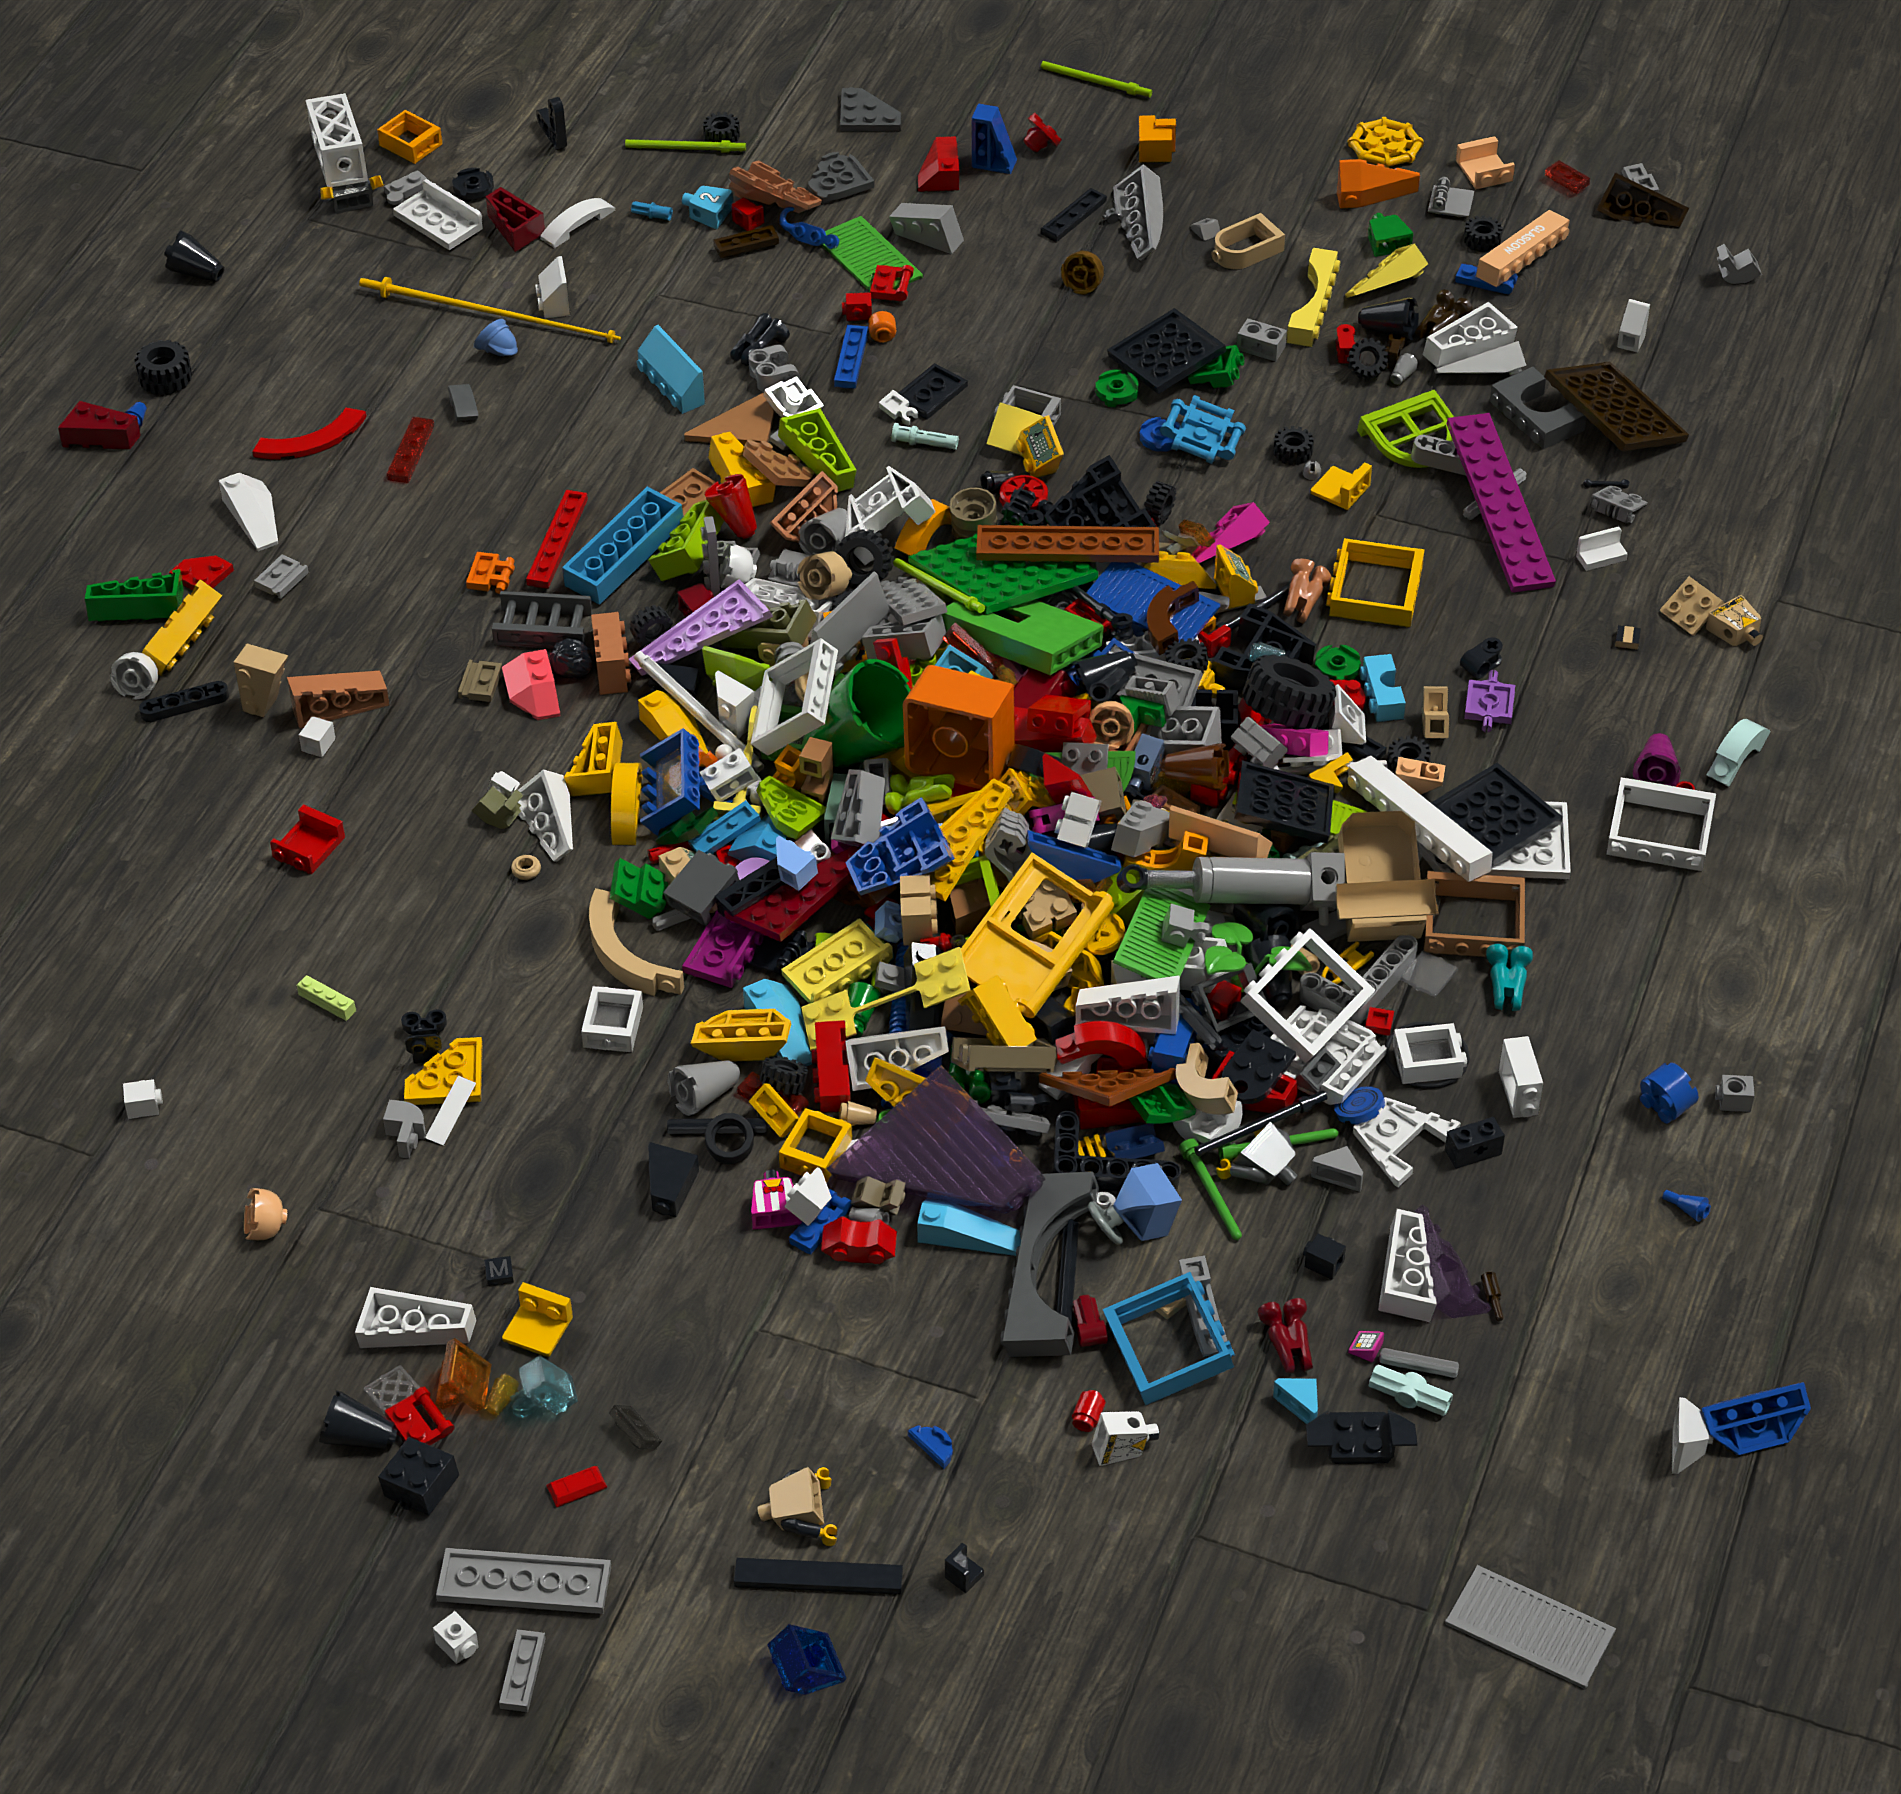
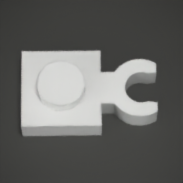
(896, 406)

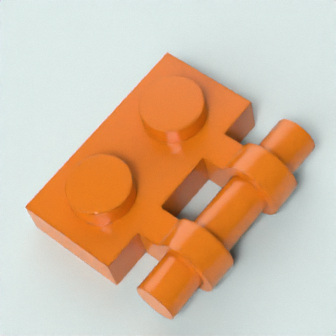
(483, 572)

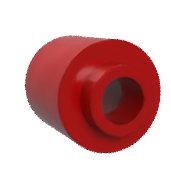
(1088, 1410)

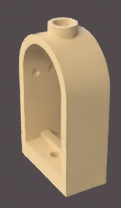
(1272, 242)

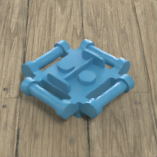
(1202, 432)

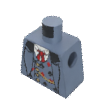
(1147, 762)

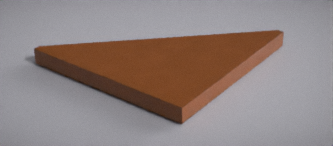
(1108, 1086)

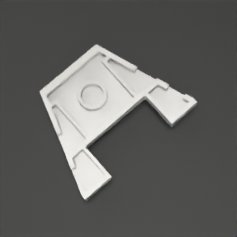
(1395, 1129)

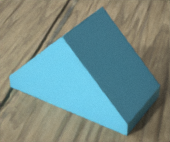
(1298, 1397)

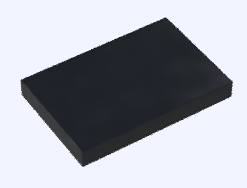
(933, 390)

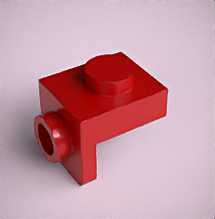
(1215, 640)

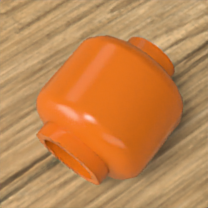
(882, 326)

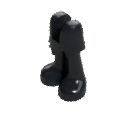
(763, 325)

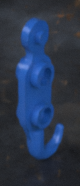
(808, 233)

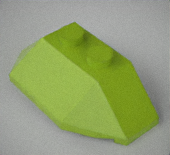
(735, 666)

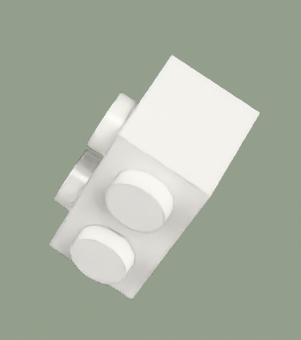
(729, 775)

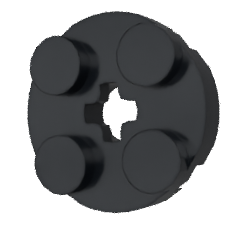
(481, 188)

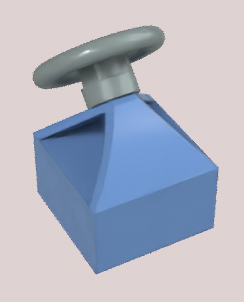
(1144, 1203)

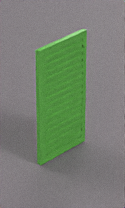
(863, 249)
(1142, 944)

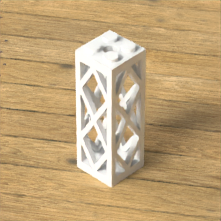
(328, 131)

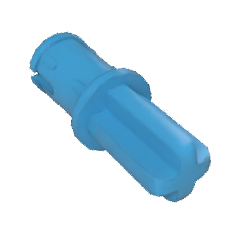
(652, 210)

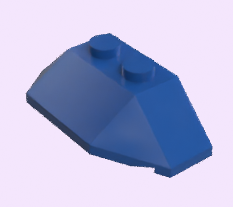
(1073, 859)
(1758, 1418)

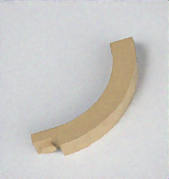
(621, 962)

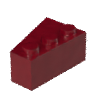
(514, 218)
(99, 425)

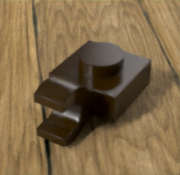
(1394, 350)

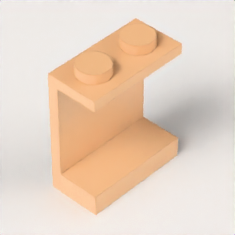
(1481, 163)

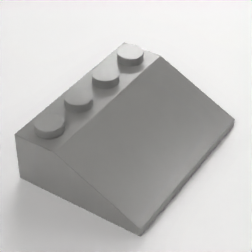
(851, 620)

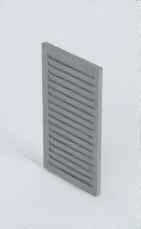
(1530, 1626)

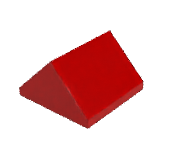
(1061, 780)

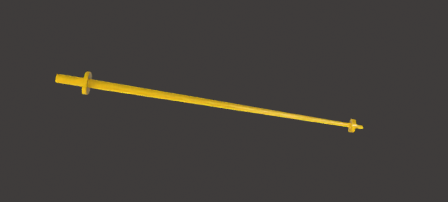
(386, 288)

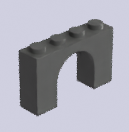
(1542, 427)

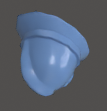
(497, 339)

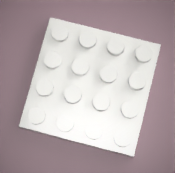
(1543, 857)

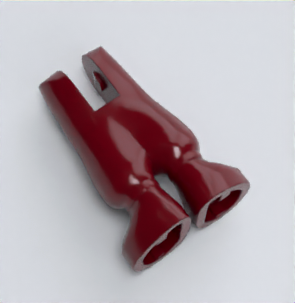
(1288, 1339)

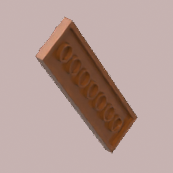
(1067, 543)

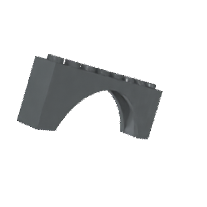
(1030, 1323)

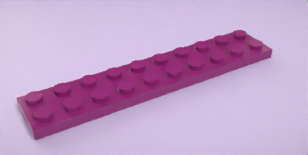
(1500, 502)

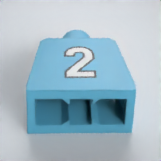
(709, 205)

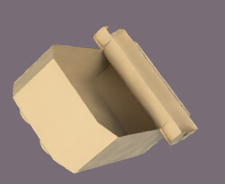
(1382, 878)

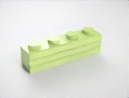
(326, 998)

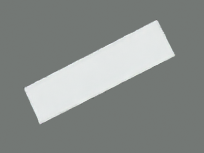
(450, 1110)

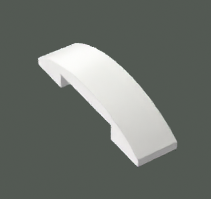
(573, 217)

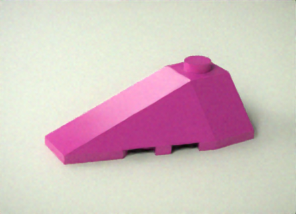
(1234, 528)

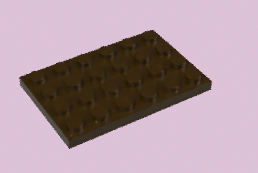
(1616, 406)

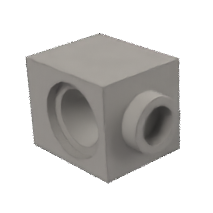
(1735, 1093)

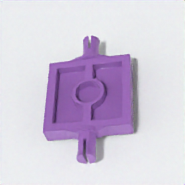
(1490, 701)

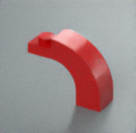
(1102, 1038)

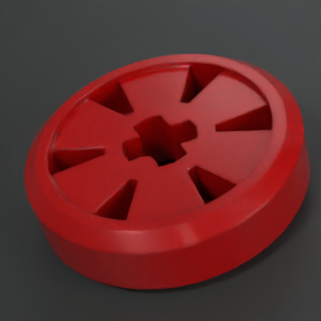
(1032, 484)

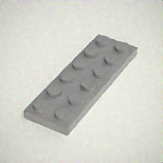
(911, 600)
(524, 1580)

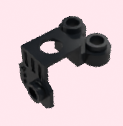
(424, 1039)

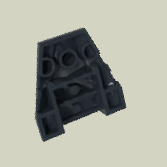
(1099, 501)

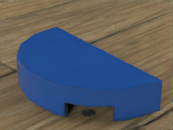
(934, 1443)

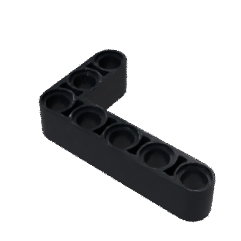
(1101, 1166)

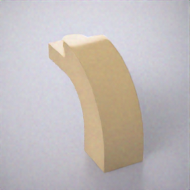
(1207, 1095)

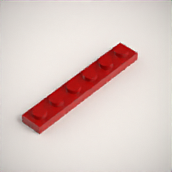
(557, 539)

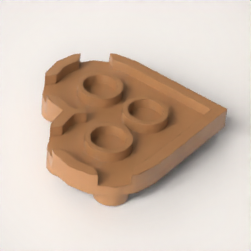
(775, 466)

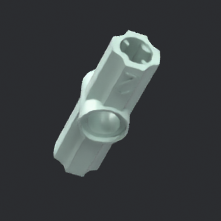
(1410, 1390)

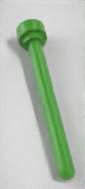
(1232, 1150)
(1187, 1151)

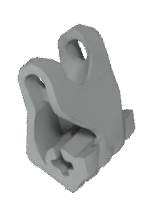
(1008, 828)

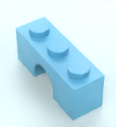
(1385, 699)

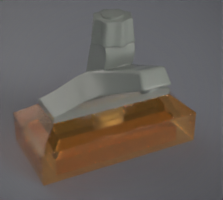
(1190, 535)

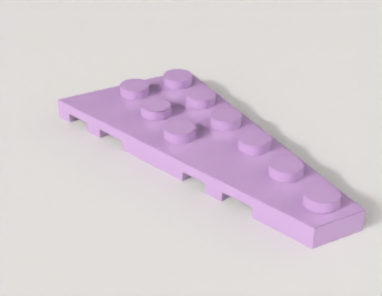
(717, 619)

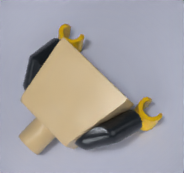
(798, 1504)

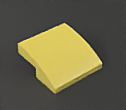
(1008, 425)

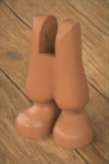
(1302, 593)

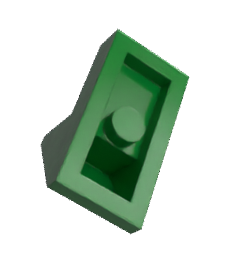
(1144, 711)

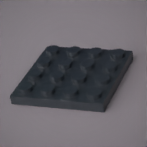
(1166, 350)
(1284, 802)
(1498, 811)

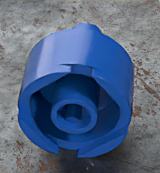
(1668, 1092)

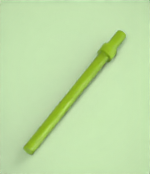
(1131, 88)
(724, 146)

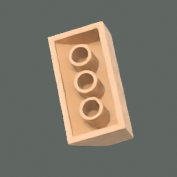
(1223, 839)

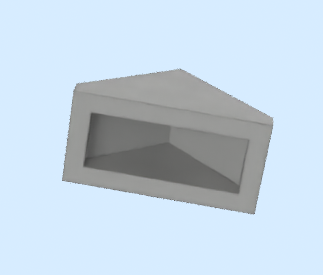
(1338, 1168)

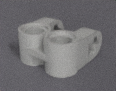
(768, 368)

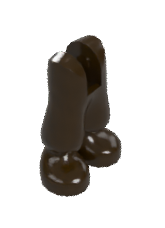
(1443, 313)

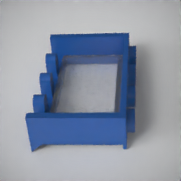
(673, 779)

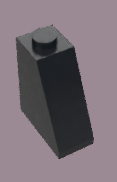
(670, 1177)

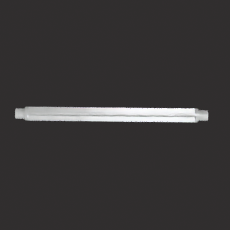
(693, 706)

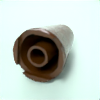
(1199, 766)

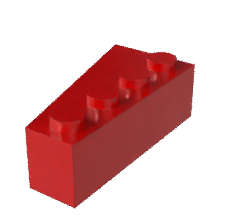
(1049, 743)

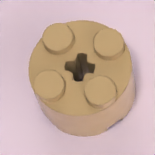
(823, 575)

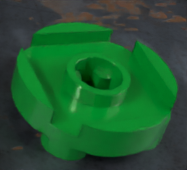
(1126, 388)
(1346, 655)

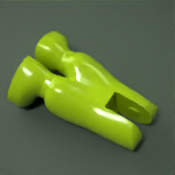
(928, 787)

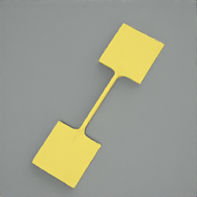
(937, 980)

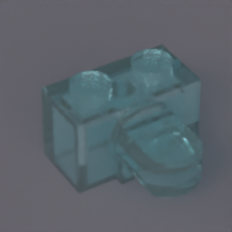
(543, 1387)

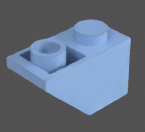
(794, 864)

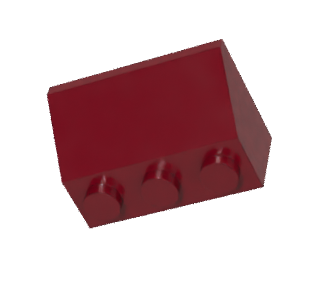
(1036, 684)

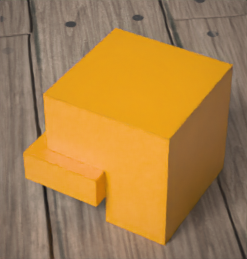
(1156, 139)

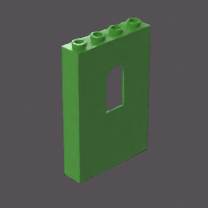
(1043, 640)

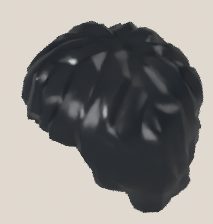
(571, 659)

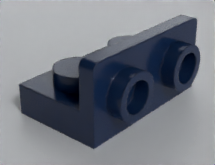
(1133, 1142)

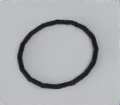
(1419, 1084)

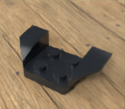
(1360, 1435)

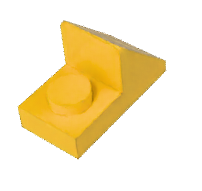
(1331, 771)

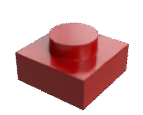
(1379, 1021)

